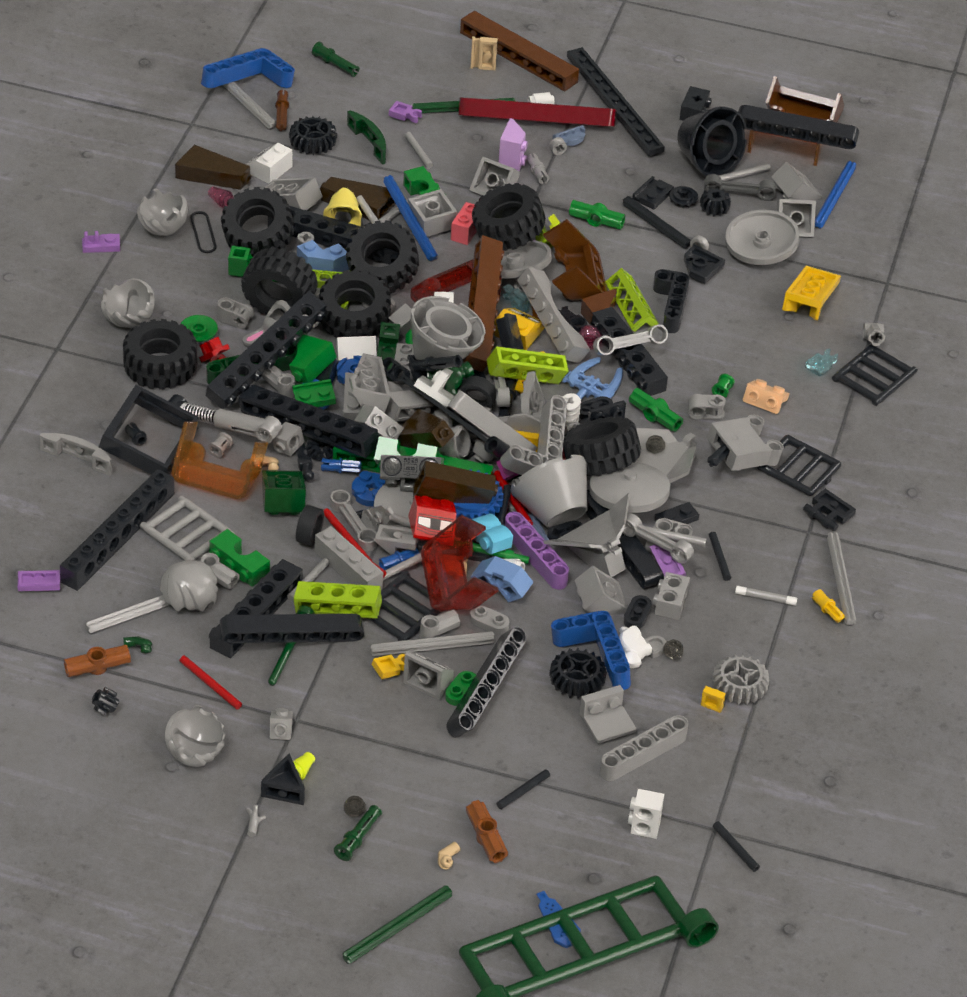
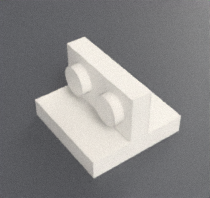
(434, 387)

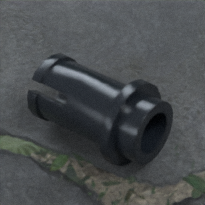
(138, 436)

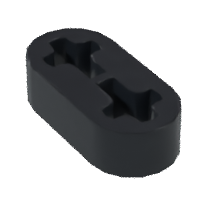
(560, 530)

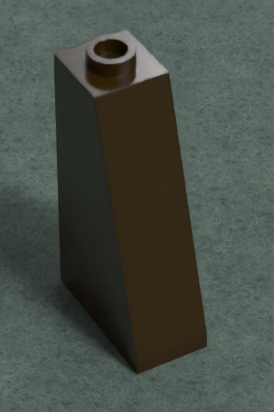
(212, 168)
(376, 196)
(425, 430)
(454, 484)

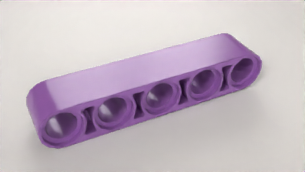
(541, 555)

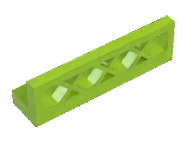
(636, 297)

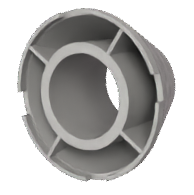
(444, 328)
(554, 490)

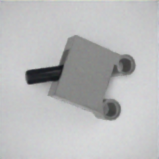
(740, 444)

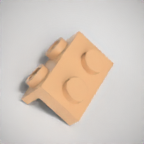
(765, 396)

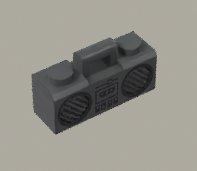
(399, 468)

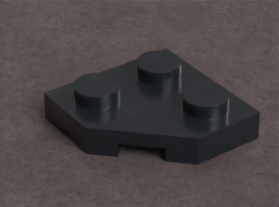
(702, 263)

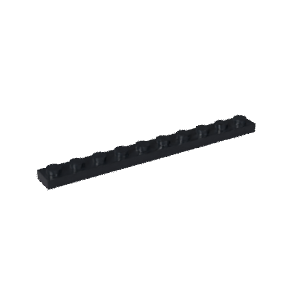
(614, 100)

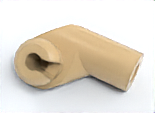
(271, 462)
(445, 855)

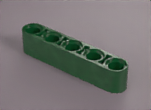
(216, 367)

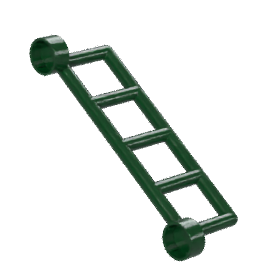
(695, 927)

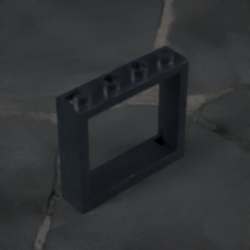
(155, 405)

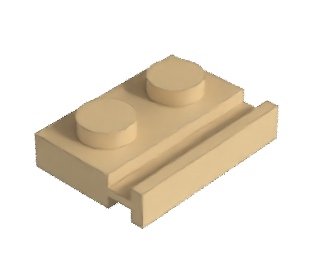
(484, 53)

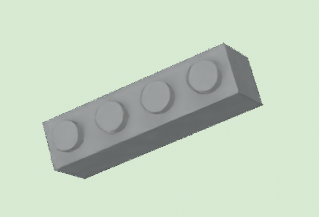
(347, 559)

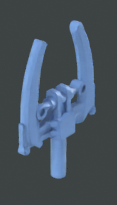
(589, 385)

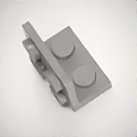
(606, 715)

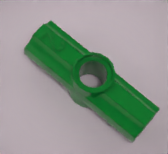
(597, 214)
(656, 410)

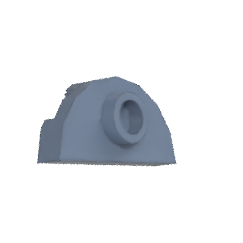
(572, 136)

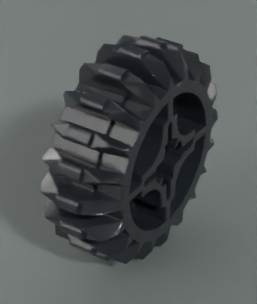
(313, 135)
(578, 667)

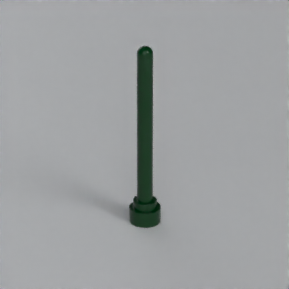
(286, 651)

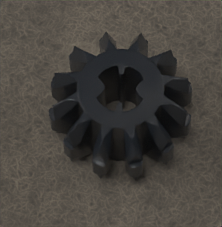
(715, 201)

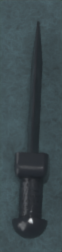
(305, 463)

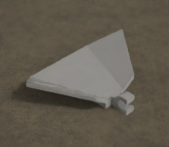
(675, 459)
(599, 532)

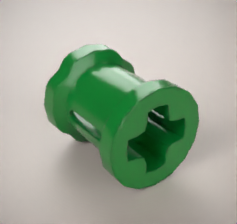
(723, 385)

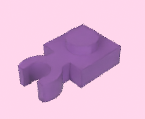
(404, 111)

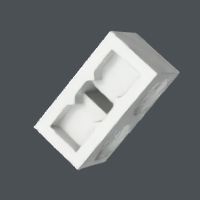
(646, 813)

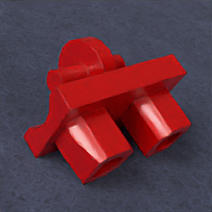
(213, 350)

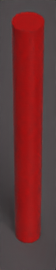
(516, 504)
(342, 530)
(210, 682)

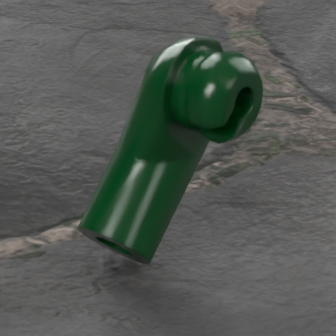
(138, 641)

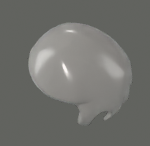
(163, 213)
(128, 303)
(189, 585)
(194, 736)

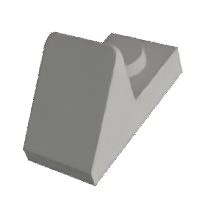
(393, 538)

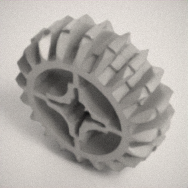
(741, 679)

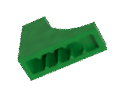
(311, 358)

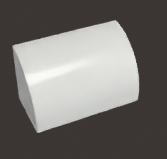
(355, 346)

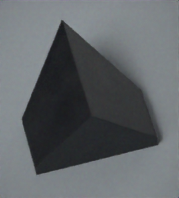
(284, 783)

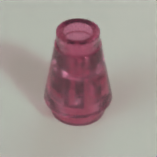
(220, 196)

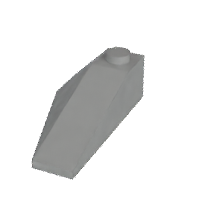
(370, 382)

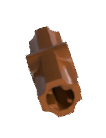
(97, 660)
(486, 831)

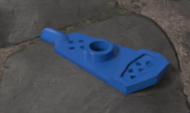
(556, 931)

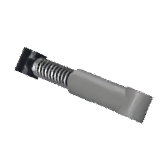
(262, 428)

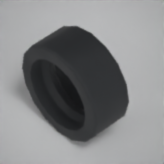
(482, 385)
(309, 524)

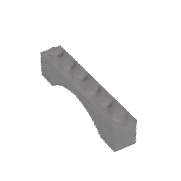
(564, 336)

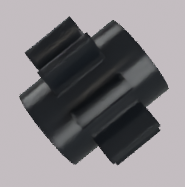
(105, 701)

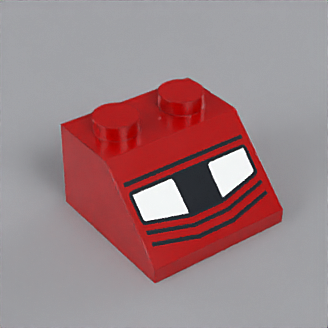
(430, 516)

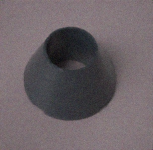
(713, 140)

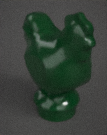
(456, 378)

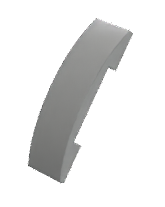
(56, 443)

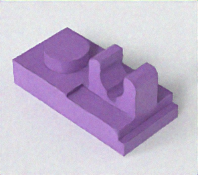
(101, 242)
(666, 562)

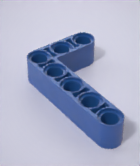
(247, 65)
(596, 627)

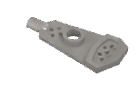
(377, 515)

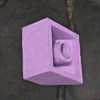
(513, 146)

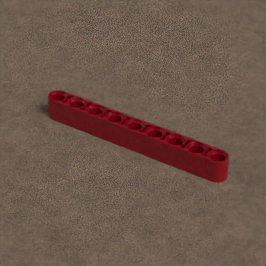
(537, 112)

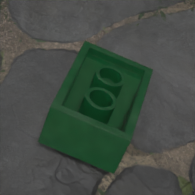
(283, 491)

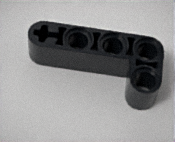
(676, 286)

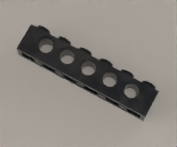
(634, 359)
(262, 600)

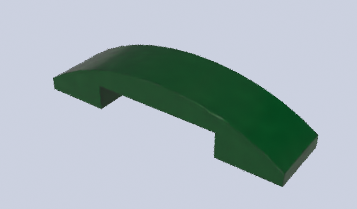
(361, 124)
(388, 342)

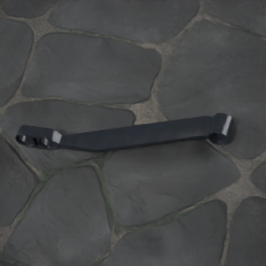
(493, 444)

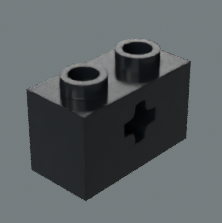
(695, 102)

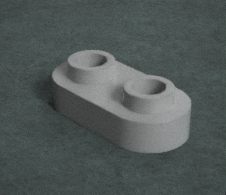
(489, 620)

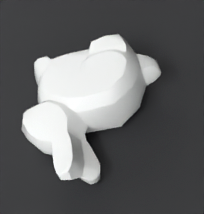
(634, 645)

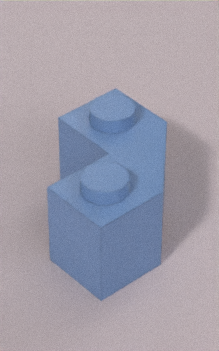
(328, 259)
(507, 576)

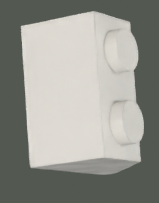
(271, 163)

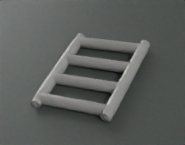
(177, 547)

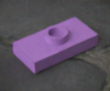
(39, 580)

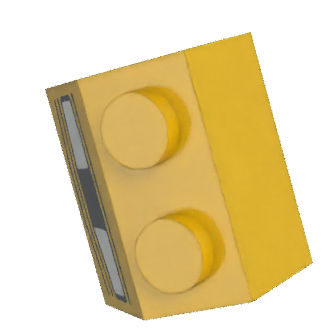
(528, 326)

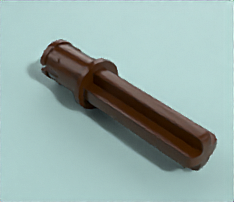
(281, 105)

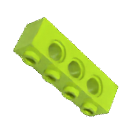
(517, 362)
(339, 598)

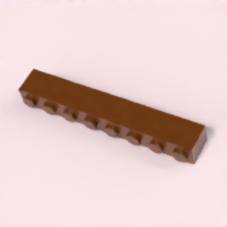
(521, 51)
(484, 295)

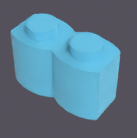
(495, 537)

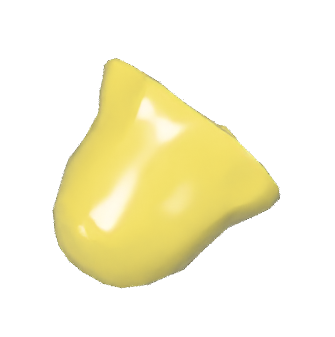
(344, 201)

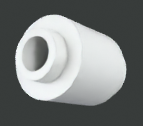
(545, 98)

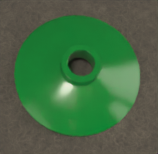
(201, 326)

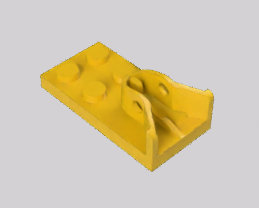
(810, 289)

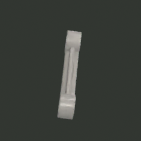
(630, 340)
(502, 392)
(353, 519)
(658, 539)

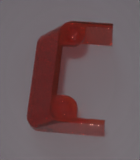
(445, 282)
(445, 568)

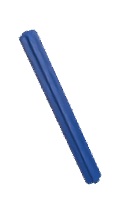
(835, 194)
(410, 218)

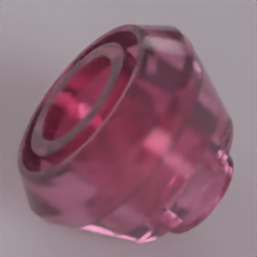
(590, 334)

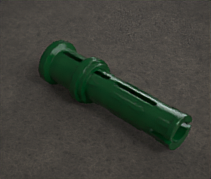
(329, 55)
(347, 844)

